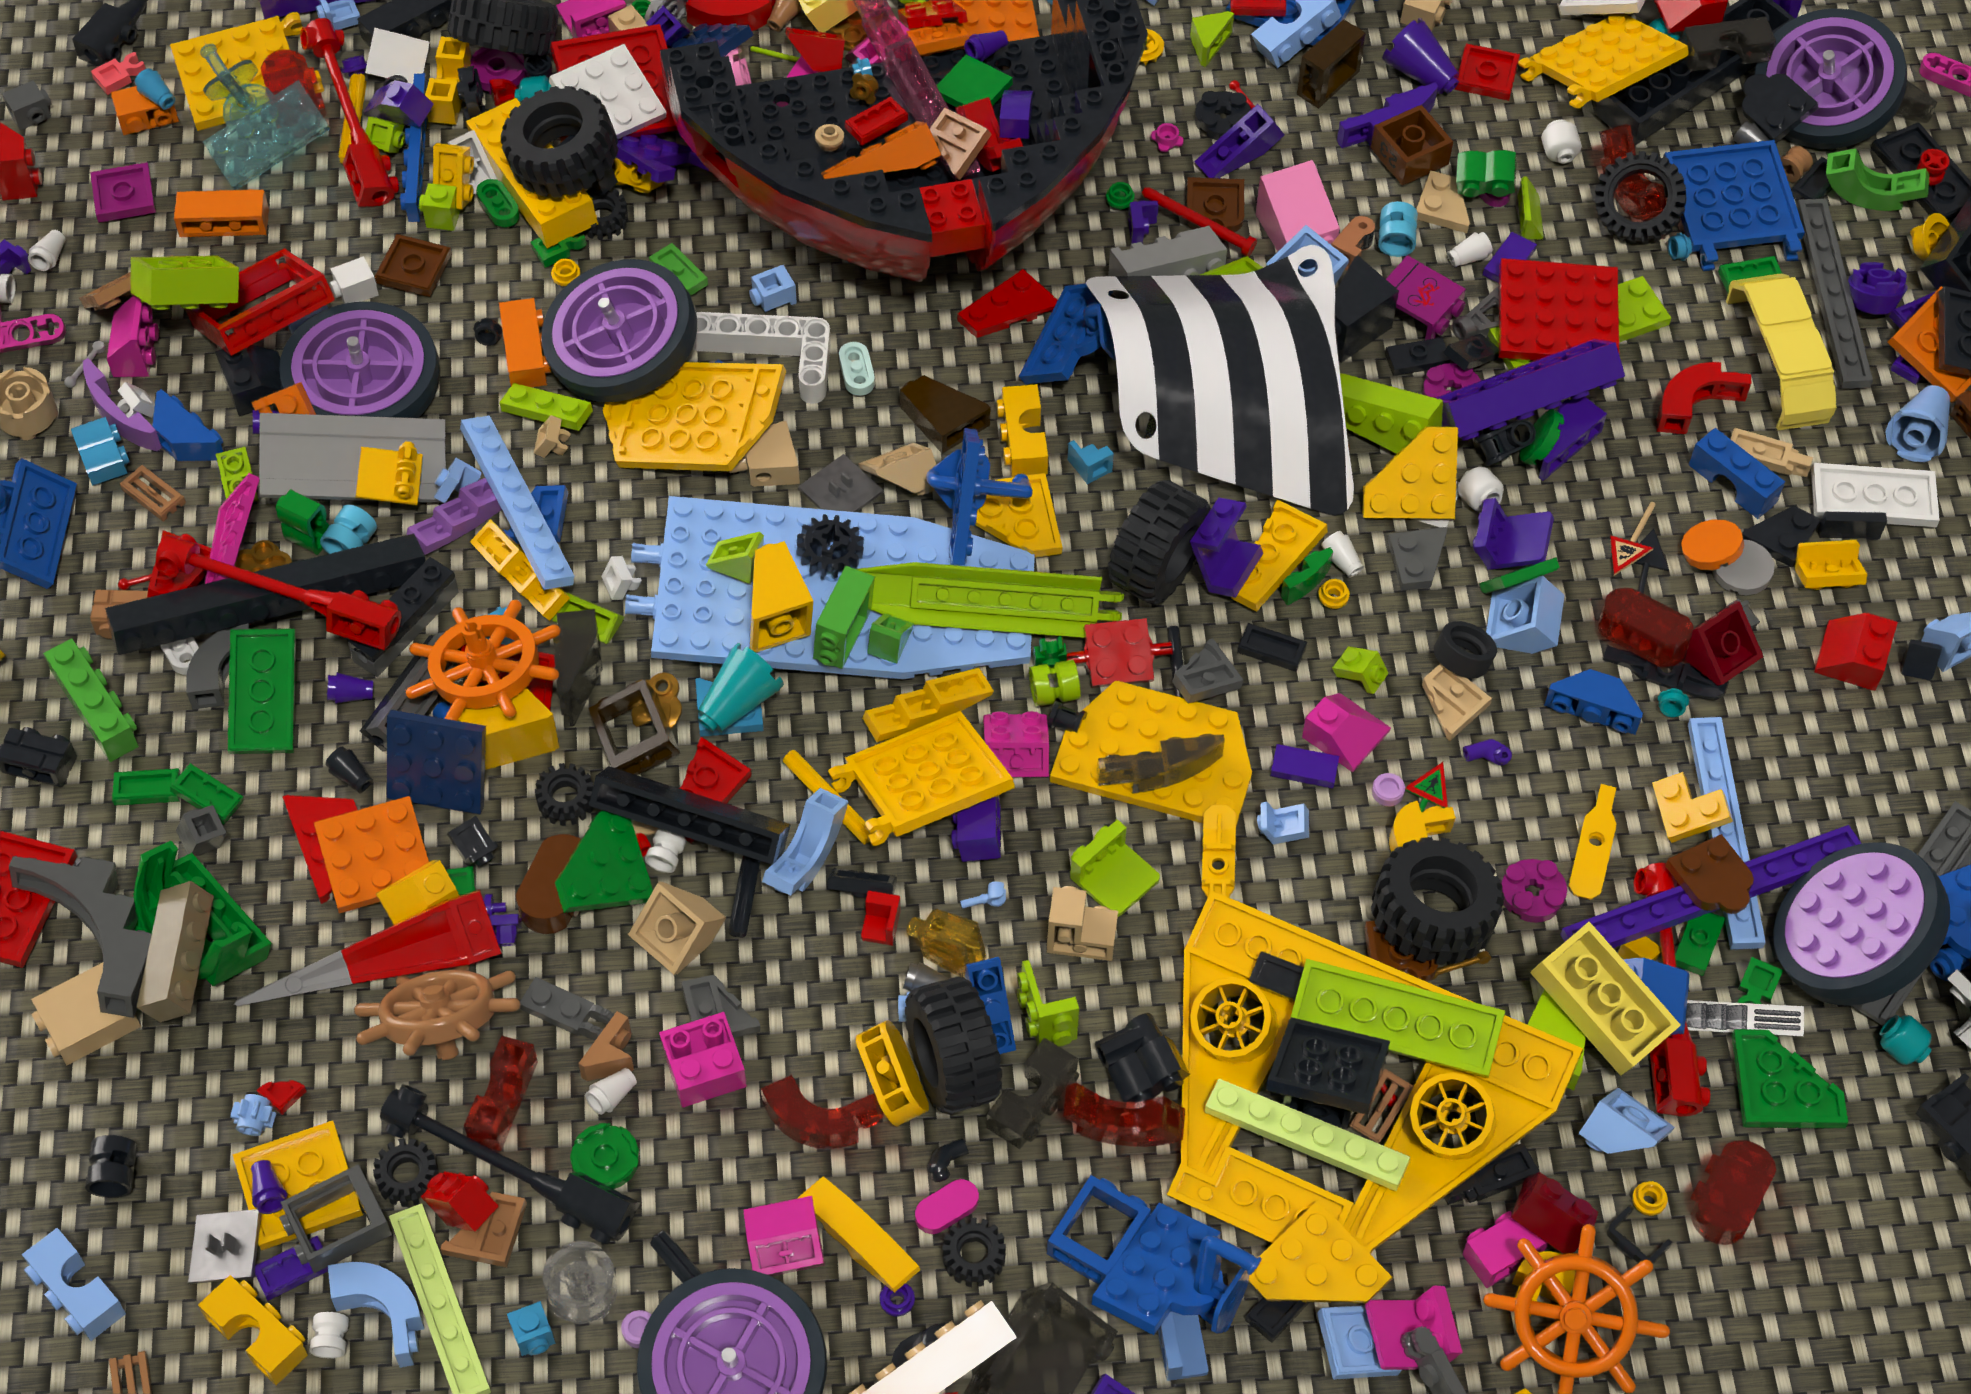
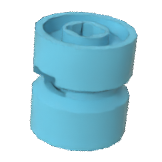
(1398, 229)
(350, 530)

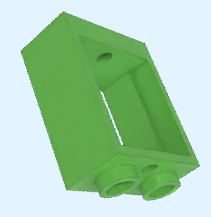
(843, 617)

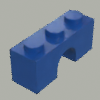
(1755, 484)

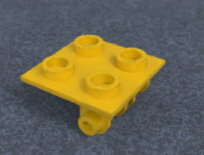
(390, 474)

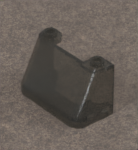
(1050, 1349)

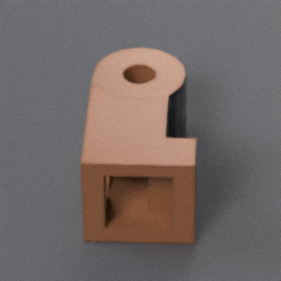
(1355, 238)

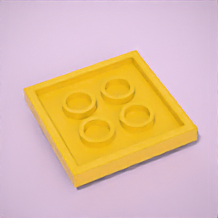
(299, 1163)

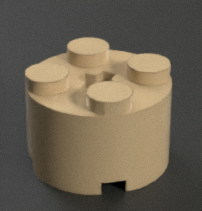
(25, 403)

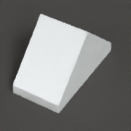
(482, 167)

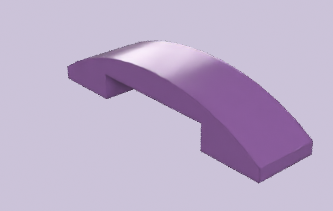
(134, 429)

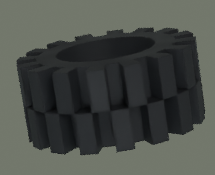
(612, 222)
(564, 778)
(398, 1155)
(974, 1271)

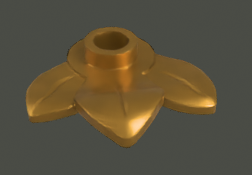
(667, 698)

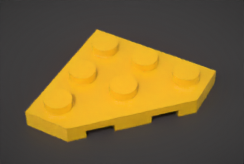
(1417, 479)
(1023, 522)
(1318, 1264)

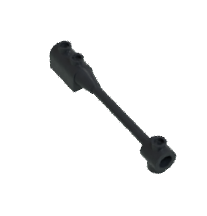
(107, 30)
(578, 1198)

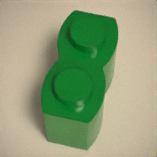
(1486, 173)
(302, 520)

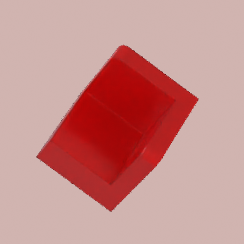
(881, 917)

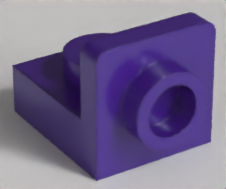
(1139, 217)
(12, 257)

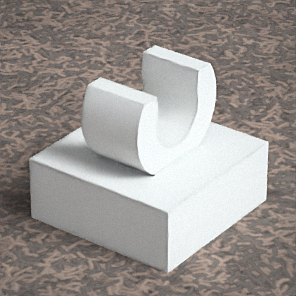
(136, 400)
(619, 578)

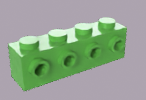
(91, 700)

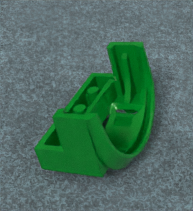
(236, 938)

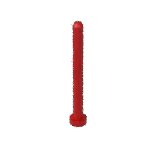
(1246, 244)

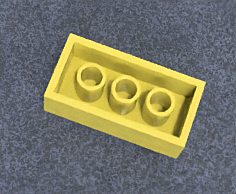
(1605, 998)

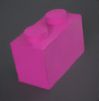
(1495, 1252)

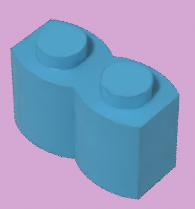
(99, 450)

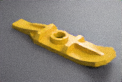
(1219, 845)
(1592, 860)

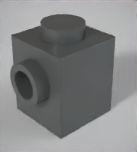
(27, 104)
(201, 830)

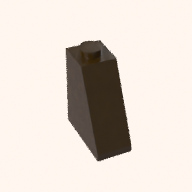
(942, 411)

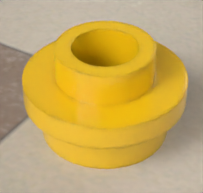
(565, 271)
(1336, 587)
(1653, 1190)

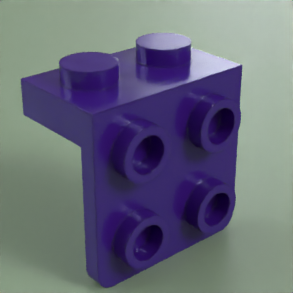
(1511, 539)

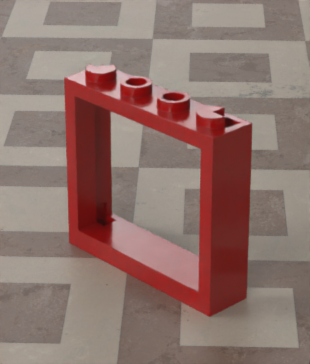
(273, 313)

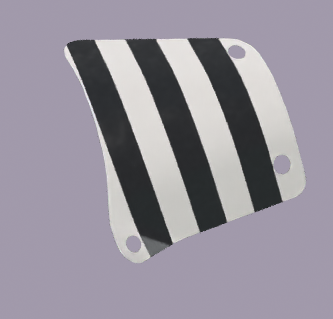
(1237, 376)

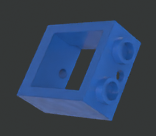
(1077, 1256)

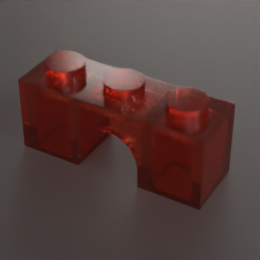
(509, 1078)

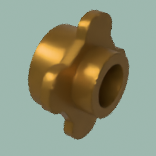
(869, 83)

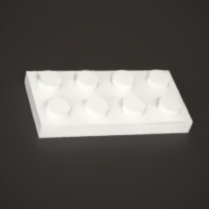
(1902, 494)

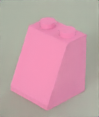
(1292, 200)

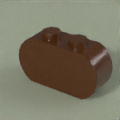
(537, 894)

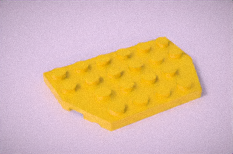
(697, 418)
(1135, 720)

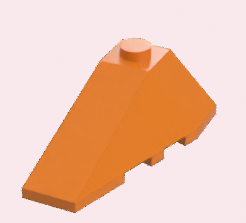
(903, 150)

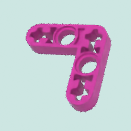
(1947, 80)
(7, 329)

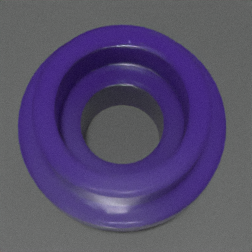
(354, 65)
(901, 1309)

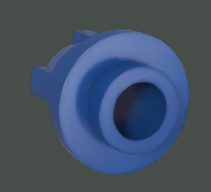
(1947, 962)

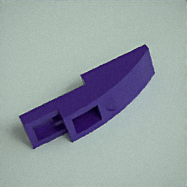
(1360, 128)

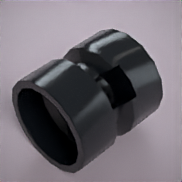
(111, 1166)

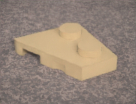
(1442, 204)
(1454, 699)

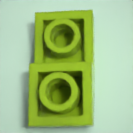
(233, 468)

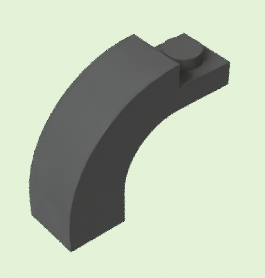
(210, 670)

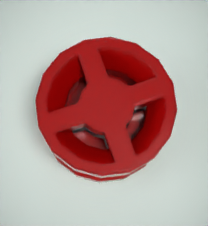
(1936, 163)

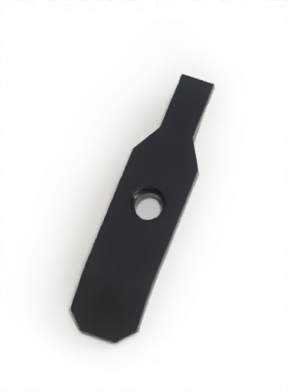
(1681, 676)

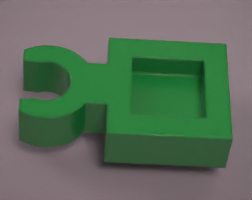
(551, 255)
(1049, 652)
(1759, 982)

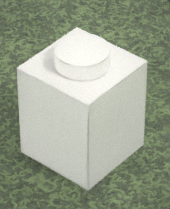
(353, 281)

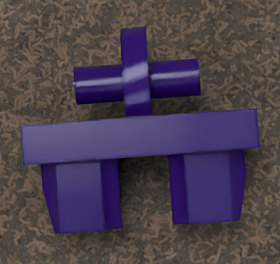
(506, 924)

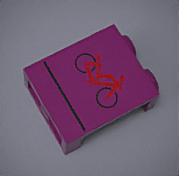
(1427, 295)

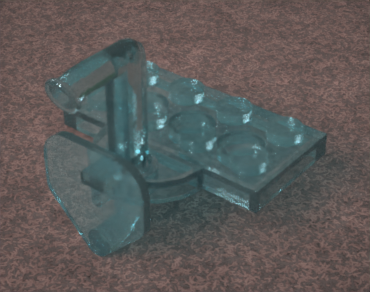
(265, 125)

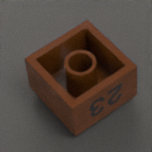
(1411, 144)

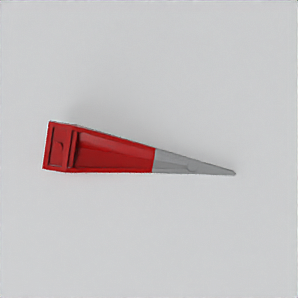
(433, 939)

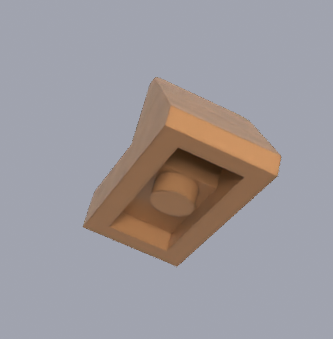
(606, 1053)

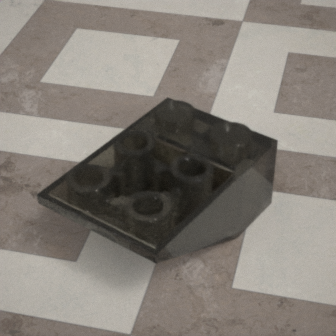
(577, 660)

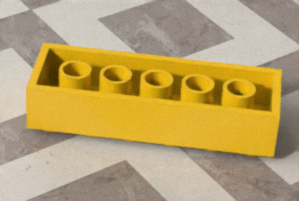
(548, 216)

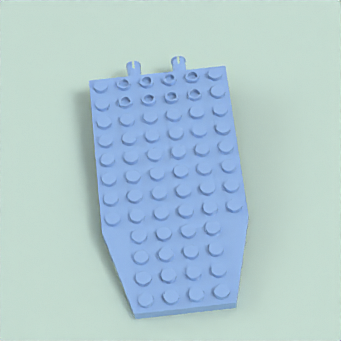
(708, 613)

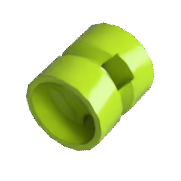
(1065, 682)

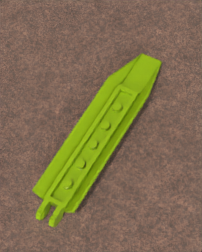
(991, 598)

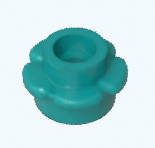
(1673, 702)

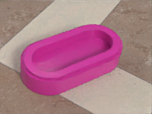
(946, 1206)

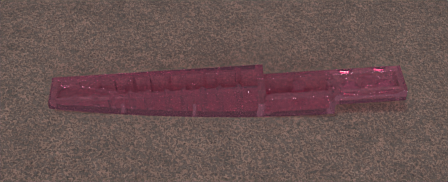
(904, 66)

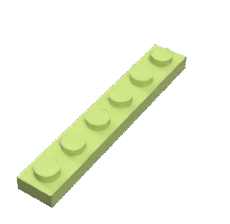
(1307, 1134)
(439, 1302)

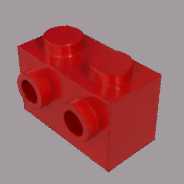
(459, 1200)

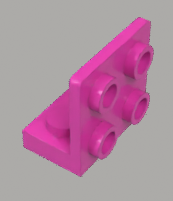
(588, 16)
(1019, 742)
(1395, 1317)

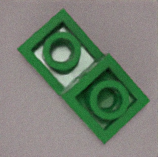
(1313, 572)

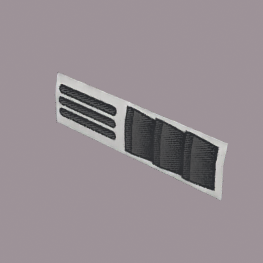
(1730, 1016)

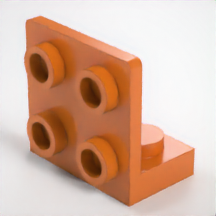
(939, 39)

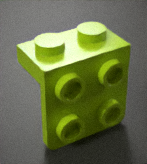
(1112, 870)
(1052, 1020)

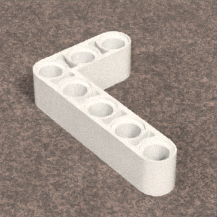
(772, 336)

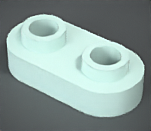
(857, 371)

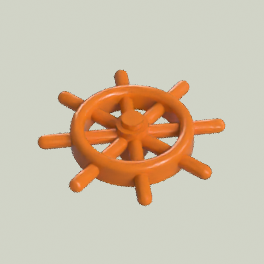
(483, 661)
(1576, 1314)

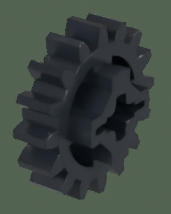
(816, 539)

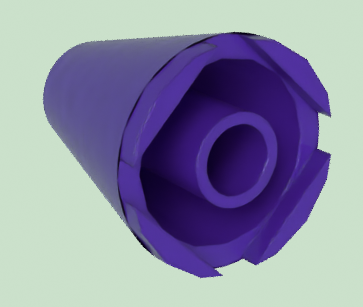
(1422, 57)

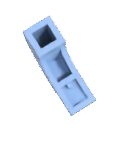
(810, 844)
(378, 1288)

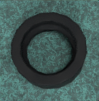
(1471, 638)

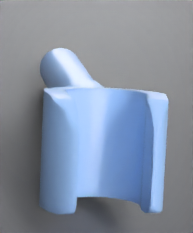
(995, 897)

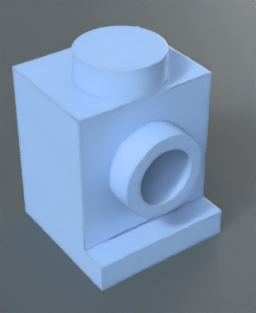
(773, 288)

